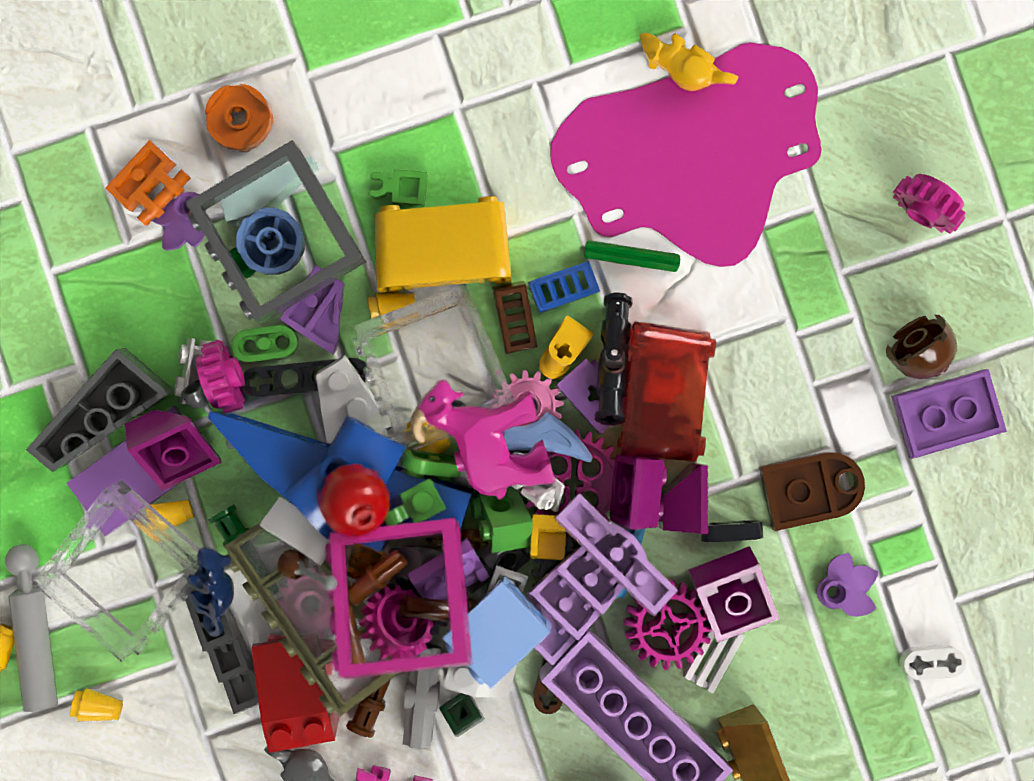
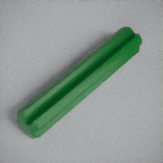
(632, 256)

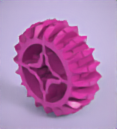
(682, 622)

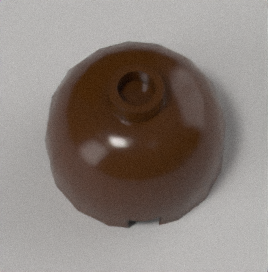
(923, 348)

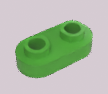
(266, 343)
(424, 463)

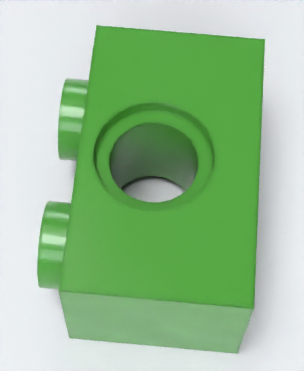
(502, 521)

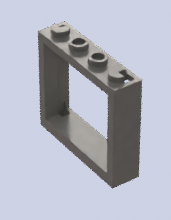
(219, 251)

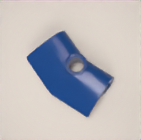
(352, 445)

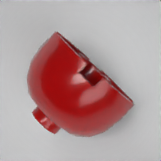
(354, 500)

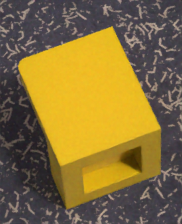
(547, 538)

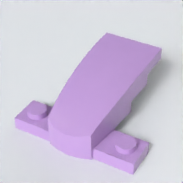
(593, 577)

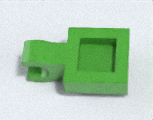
(419, 503)

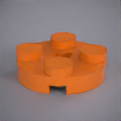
(240, 136)

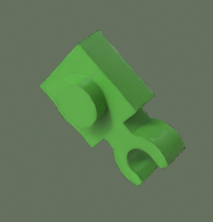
(405, 187)

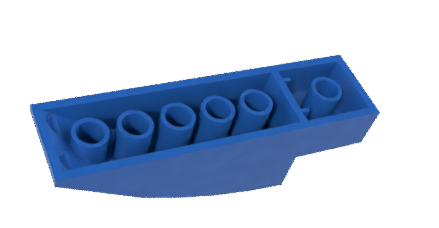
(285, 456)

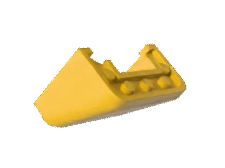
(441, 245)

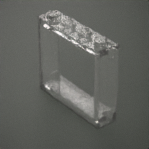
(409, 314)
(87, 610)

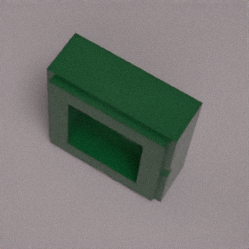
(461, 713)

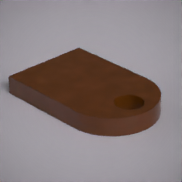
(809, 490)

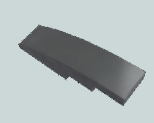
(229, 658)

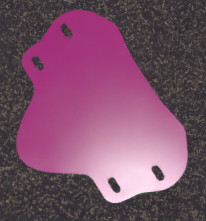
(693, 160)

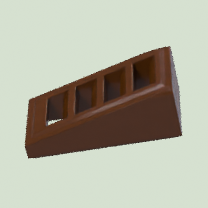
(509, 289)

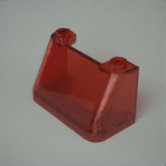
(665, 392)

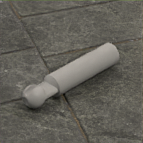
(31, 633)

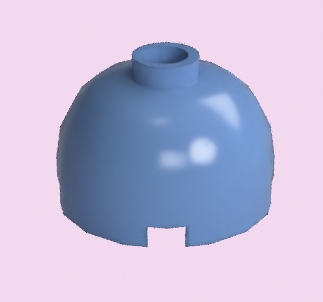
(270, 241)

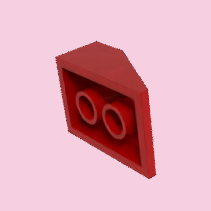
(287, 703)

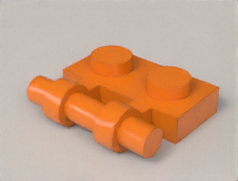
(141, 177)

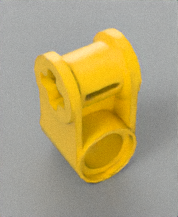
(564, 348)

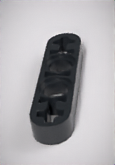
(305, 377)

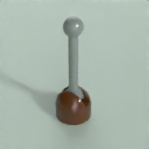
(295, 565)

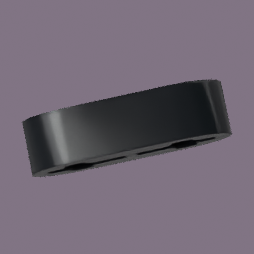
(733, 531)

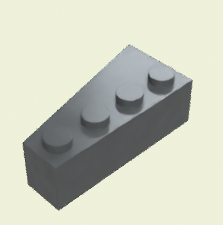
(104, 404)

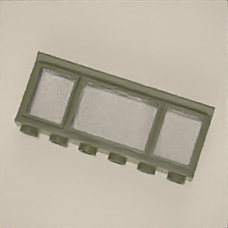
(303, 615)

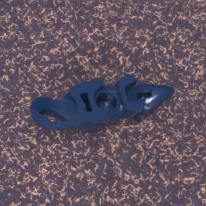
(212, 589)

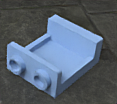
(502, 632)

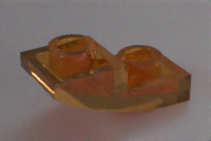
(361, 558)

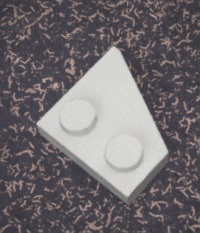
(343, 394)

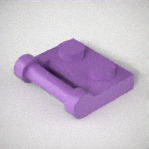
(431, 577)

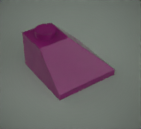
(169, 447)
(686, 501)

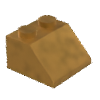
(751, 746)

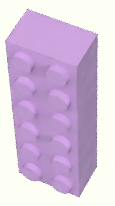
(631, 715)

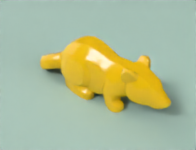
(688, 68)

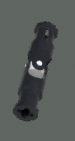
(615, 338)

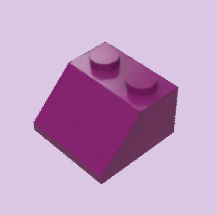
(637, 492)
(734, 594)

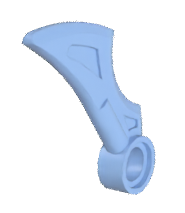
(554, 433)

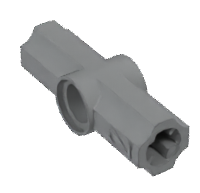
(421, 702)

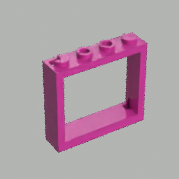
(457, 601)

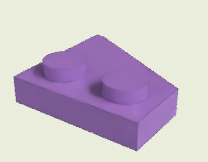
(318, 315)

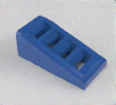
(538, 296)

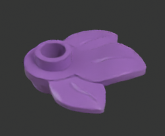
(177, 225)
(851, 586)

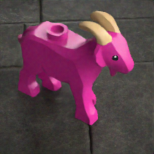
(482, 441)

